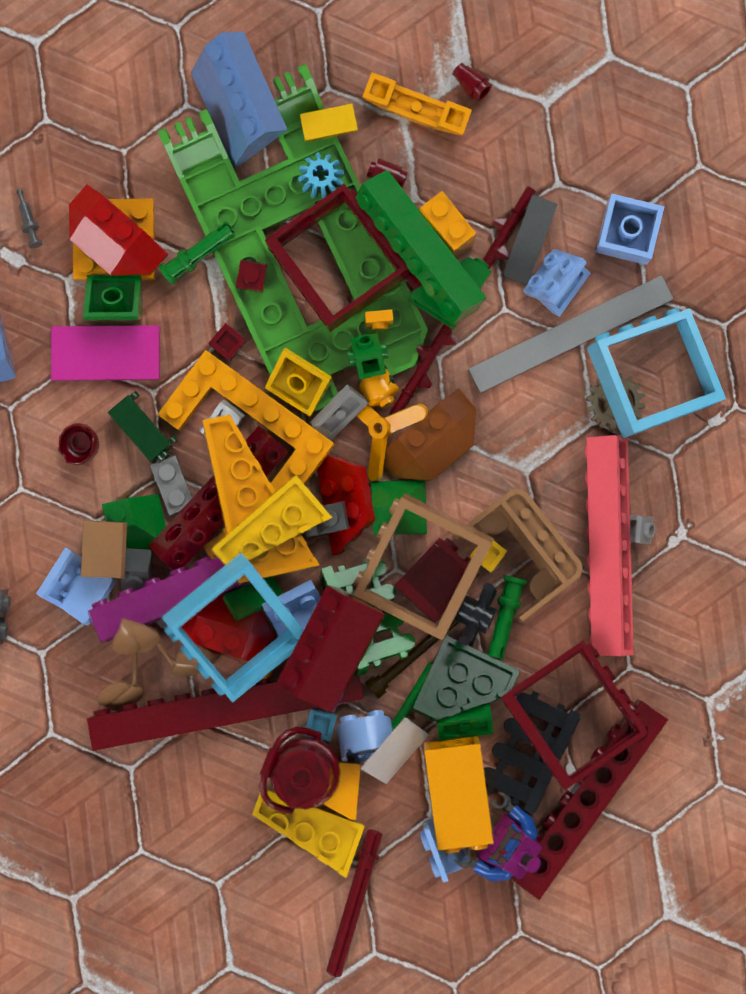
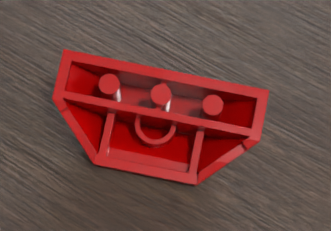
(111, 236)
(218, 630)

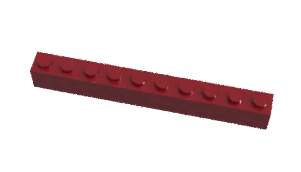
(197, 713)

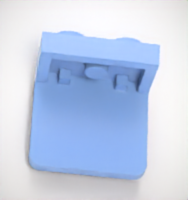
(71, 591)

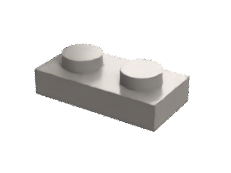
(339, 412)
(171, 484)

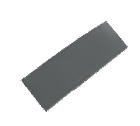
(529, 239)

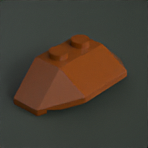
(433, 442)

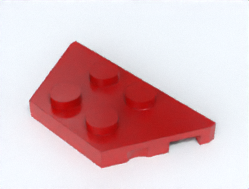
(348, 484)

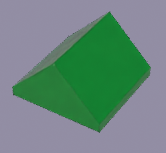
(113, 297)

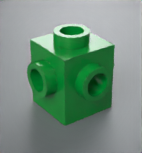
(368, 355)

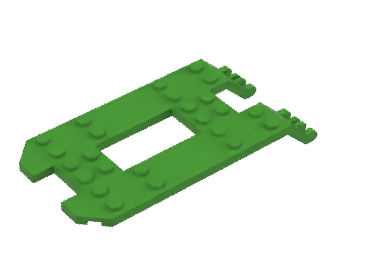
(272, 199)

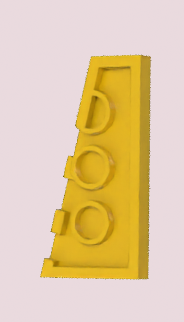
(275, 521)
(318, 831)

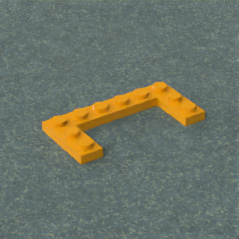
(211, 374)

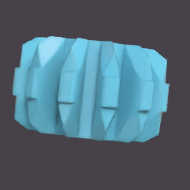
(330, 173)

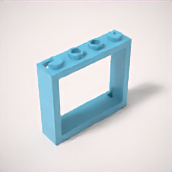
(615, 390)
(260, 664)

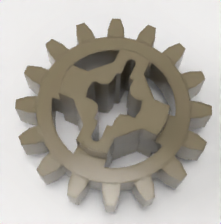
(606, 417)

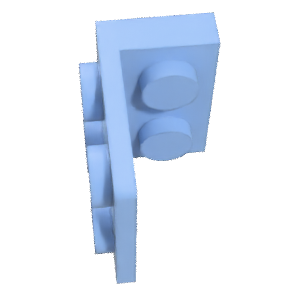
(299, 602)
(440, 862)

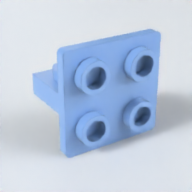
(557, 280)

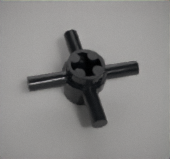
(476, 614)

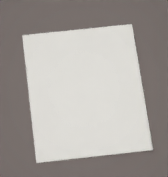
(395, 751)

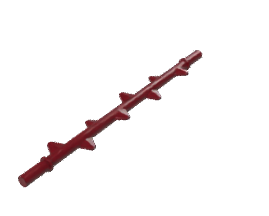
(445, 335)

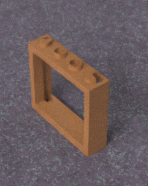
(385, 534)

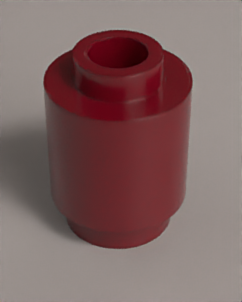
(395, 170)

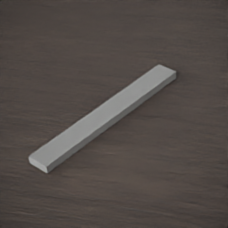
(570, 334)

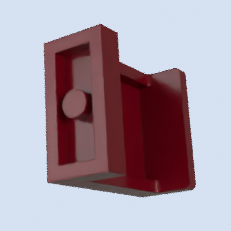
(434, 578)

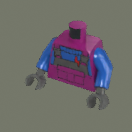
(513, 846)

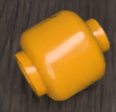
(379, 390)

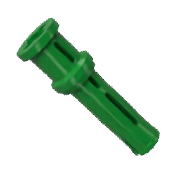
(187, 259)
(508, 604)

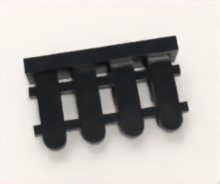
(530, 765)

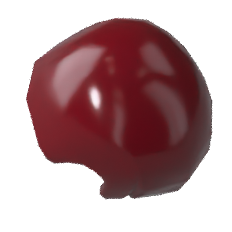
(78, 444)

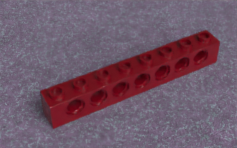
(619, 770)

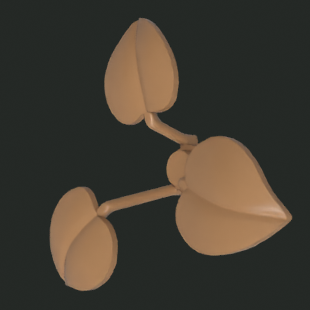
(139, 637)

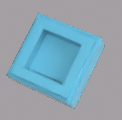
(322, 722)

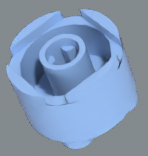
(362, 735)

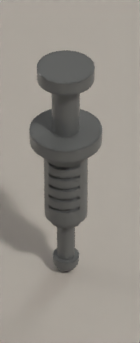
(29, 224)

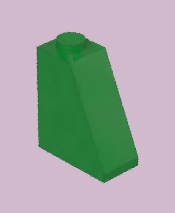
(478, 272)

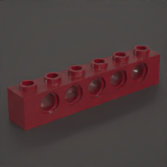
(203, 513)

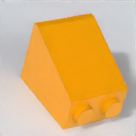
(449, 224)

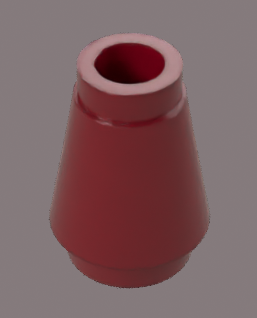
(473, 82)

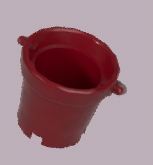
(300, 771)

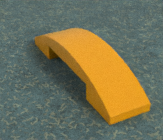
(415, 106)

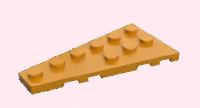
(242, 490)

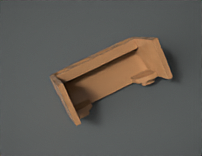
(541, 541)

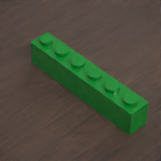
(420, 247)

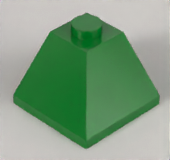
(383, 497)
(143, 518)

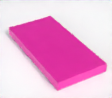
(105, 353)

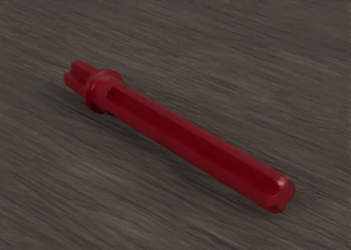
(354, 902)

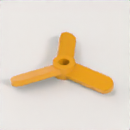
(390, 424)

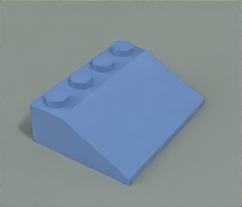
(237, 96)

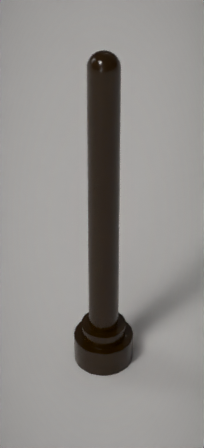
(380, 683)

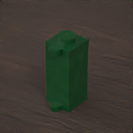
(141, 429)

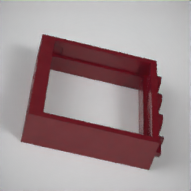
(308, 219)
(619, 698)

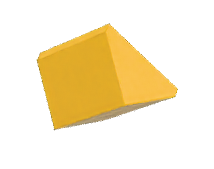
(298, 382)

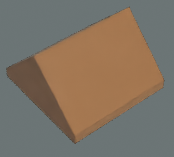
(103, 549)

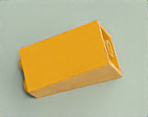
(458, 794)

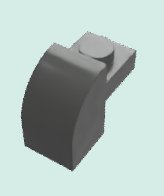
(337, 523)

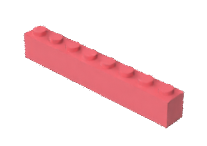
(609, 545)

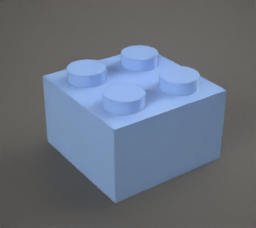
(629, 229)

